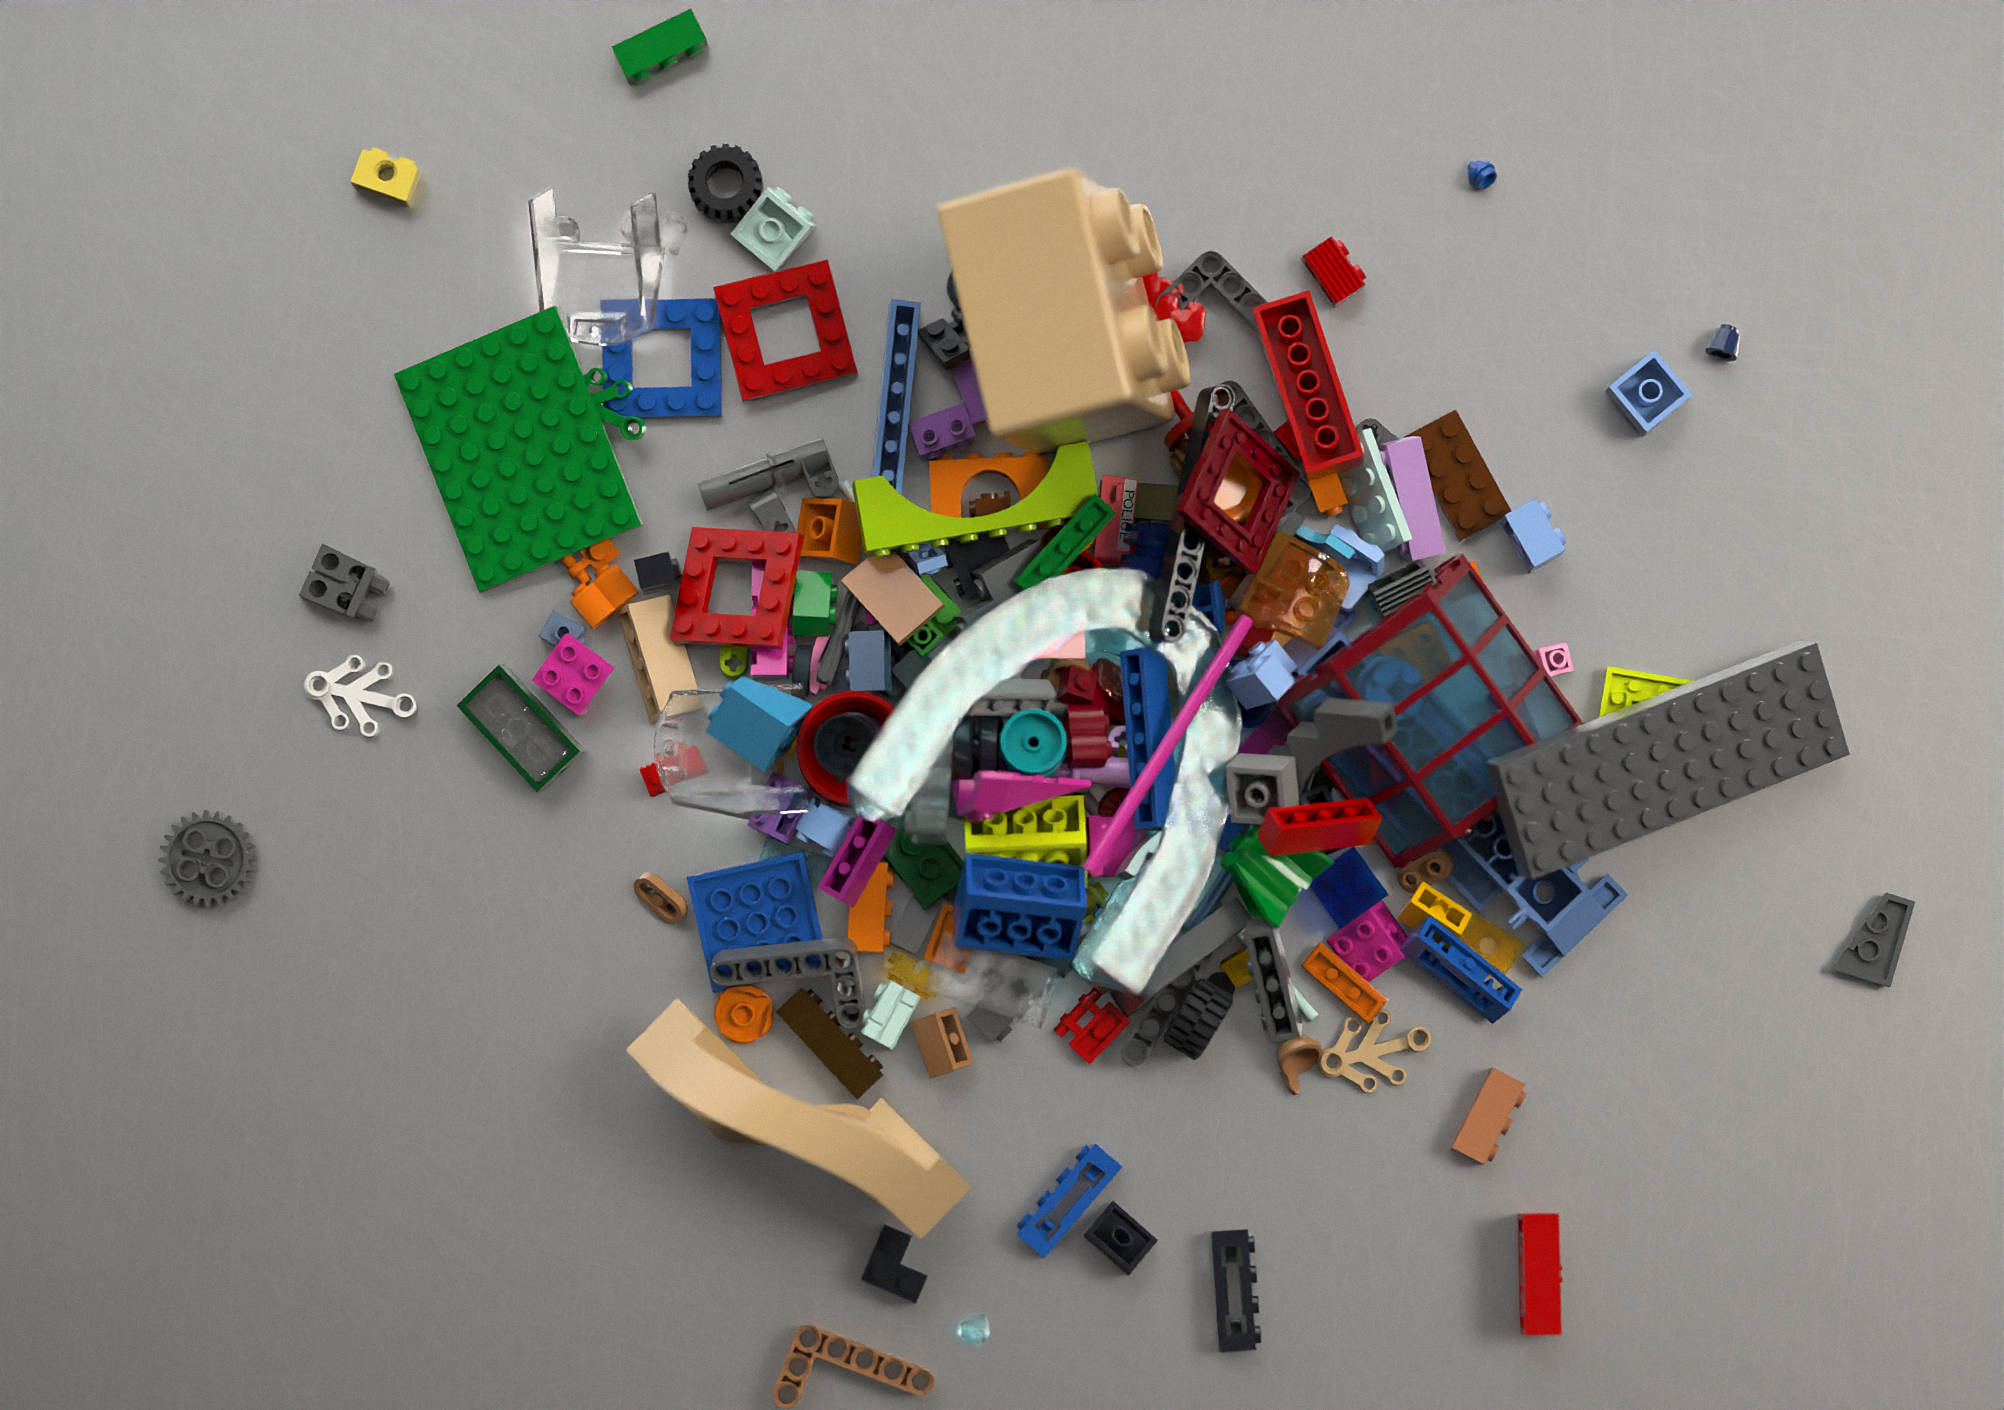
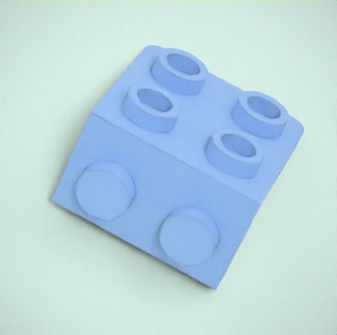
(1363, 567)

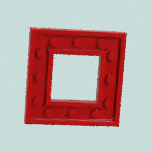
(809, 281)
(766, 629)

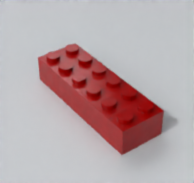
(1308, 385)

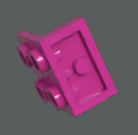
(573, 674)
(1095, 828)
(1370, 942)

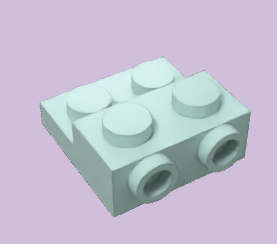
(774, 228)

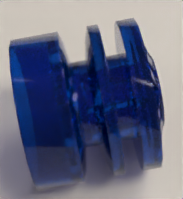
(1148, 548)

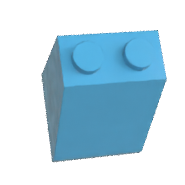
(757, 721)

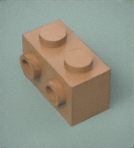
(942, 1042)

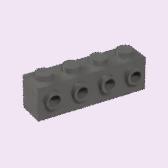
(1273, 980)

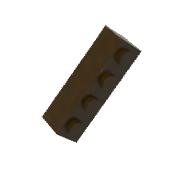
(829, 1043)

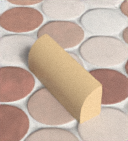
(657, 660)

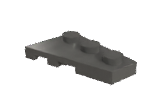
(1878, 943)

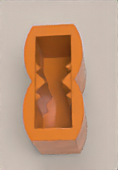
(603, 596)

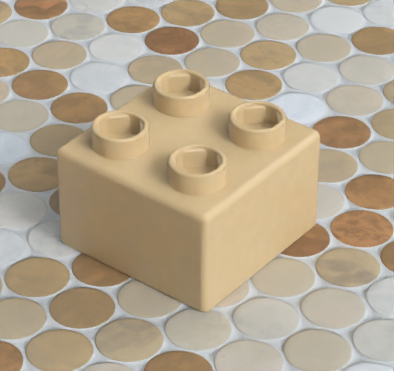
(1063, 311)

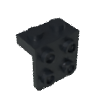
(971, 556)

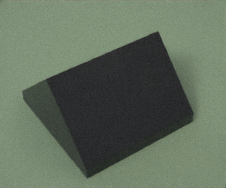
(1120, 1238)

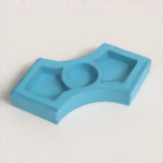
(1326, 544)

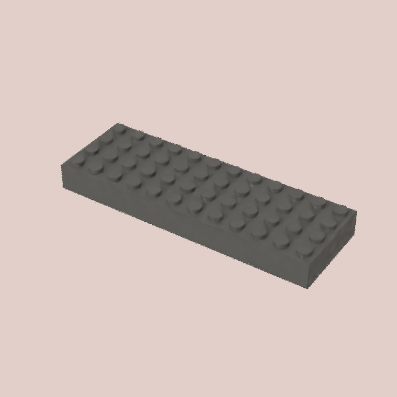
(1667, 759)

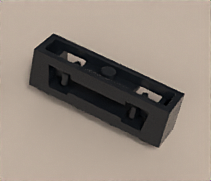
(1249, 1303)

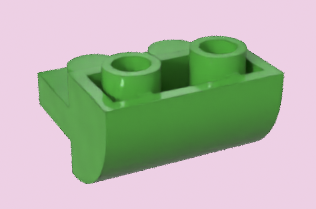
(937, 628)

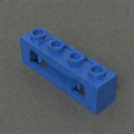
(1461, 970)
(1101, 1162)

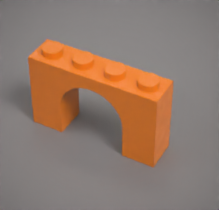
(951, 477)

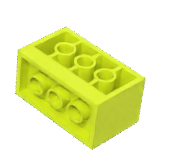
(1036, 832)

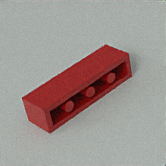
(1319, 826)

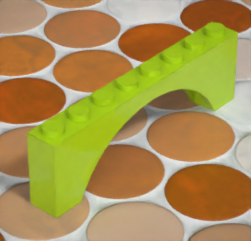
(893, 522)

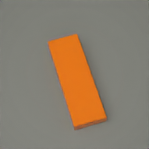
(1344, 982)

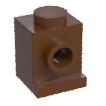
(989, 504)

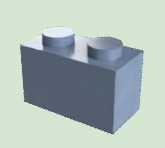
(869, 661)

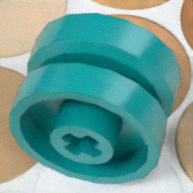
(1029, 728)

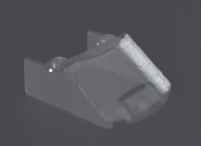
(599, 287)
(705, 772)

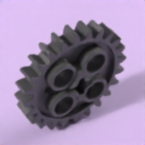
(201, 884)

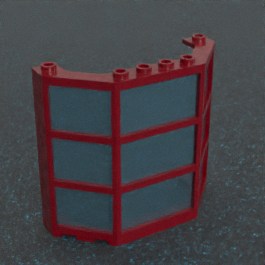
(1459, 698)

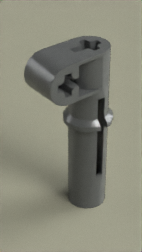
(806, 459)

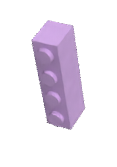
(1413, 488)

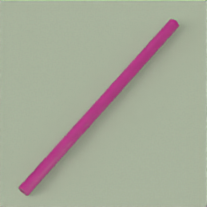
(1168, 744)

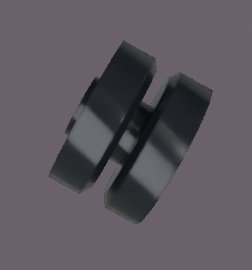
(973, 747)

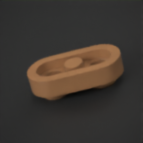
(1423, 869)
(660, 897)

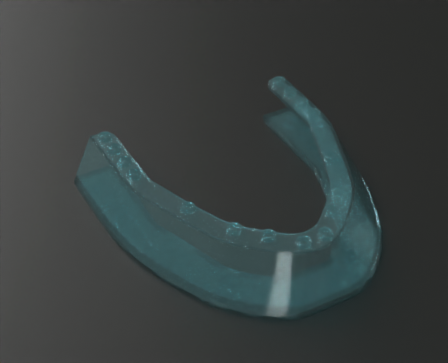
(1115, 615)

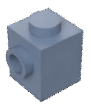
(558, 626)

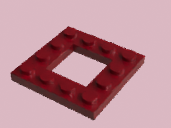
(1197, 506)

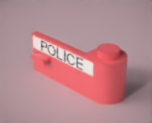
(1122, 500)

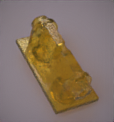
(902, 970)

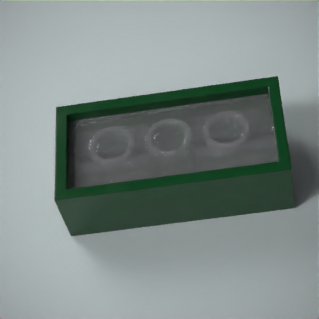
(521, 728)

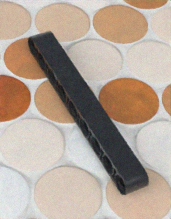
(1175, 552)

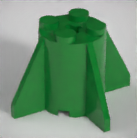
(1267, 881)

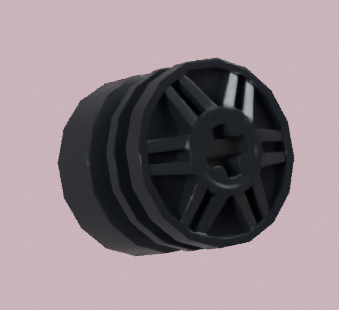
(835, 734)

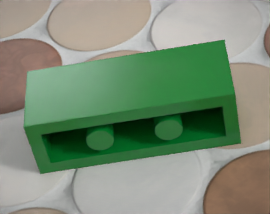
(660, 47)

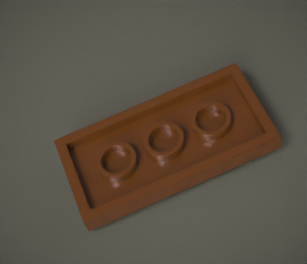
(1460, 477)

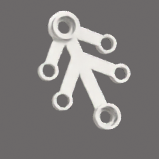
(355, 694)

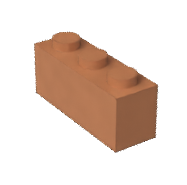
(1489, 1116)

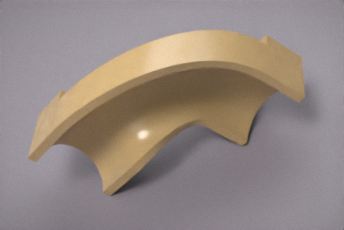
(859, 1144)

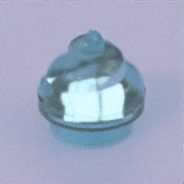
(975, 1329)

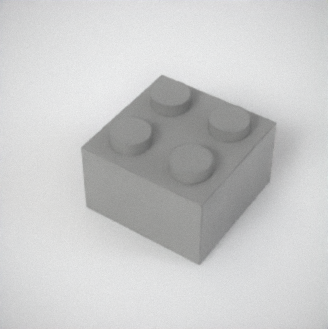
(1260, 784)

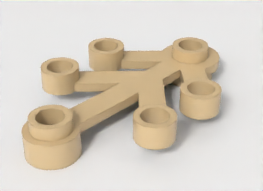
(1368, 1053)

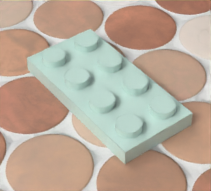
(1374, 499)

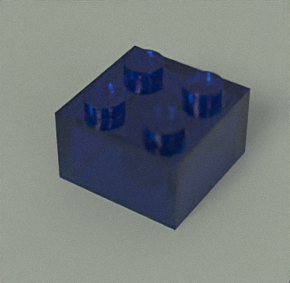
(1347, 888)

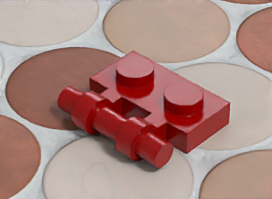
(1098, 1032)

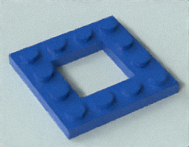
(705, 393)

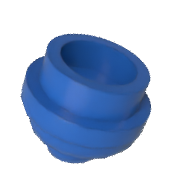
(1481, 174)

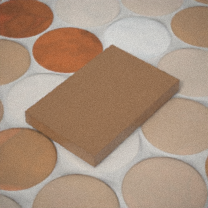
(893, 595)

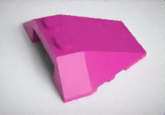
(1000, 792)

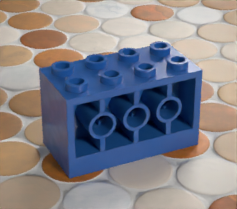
(1019, 906)

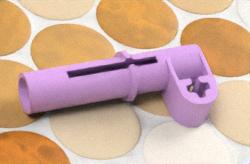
(1114, 773)

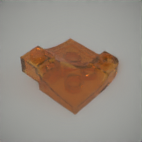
(1295, 591)

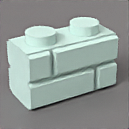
(890, 1013)

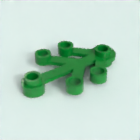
(624, 423)

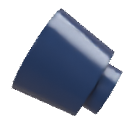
(1724, 343)

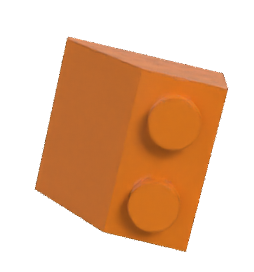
(829, 530)

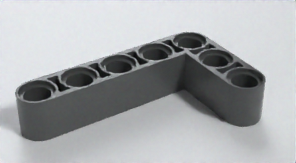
(1216, 281)
(1244, 405)
(1187, 952)
(799, 968)
(1161, 1016)

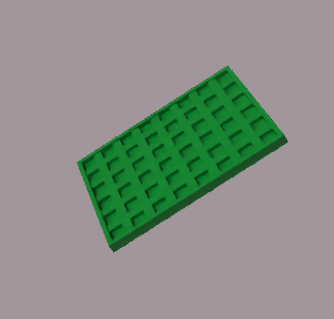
(518, 449)

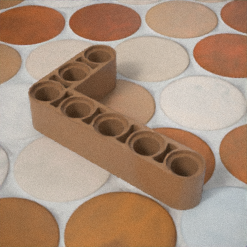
(848, 1360)

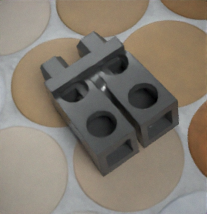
(353, 584)

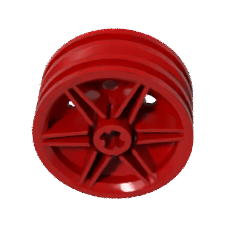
(812, 771)

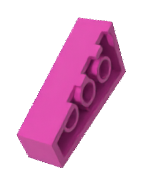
(770, 663)

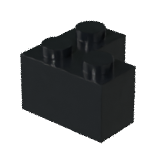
(885, 1266)

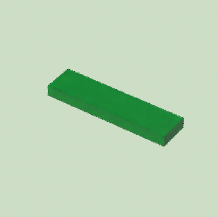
(1067, 543)

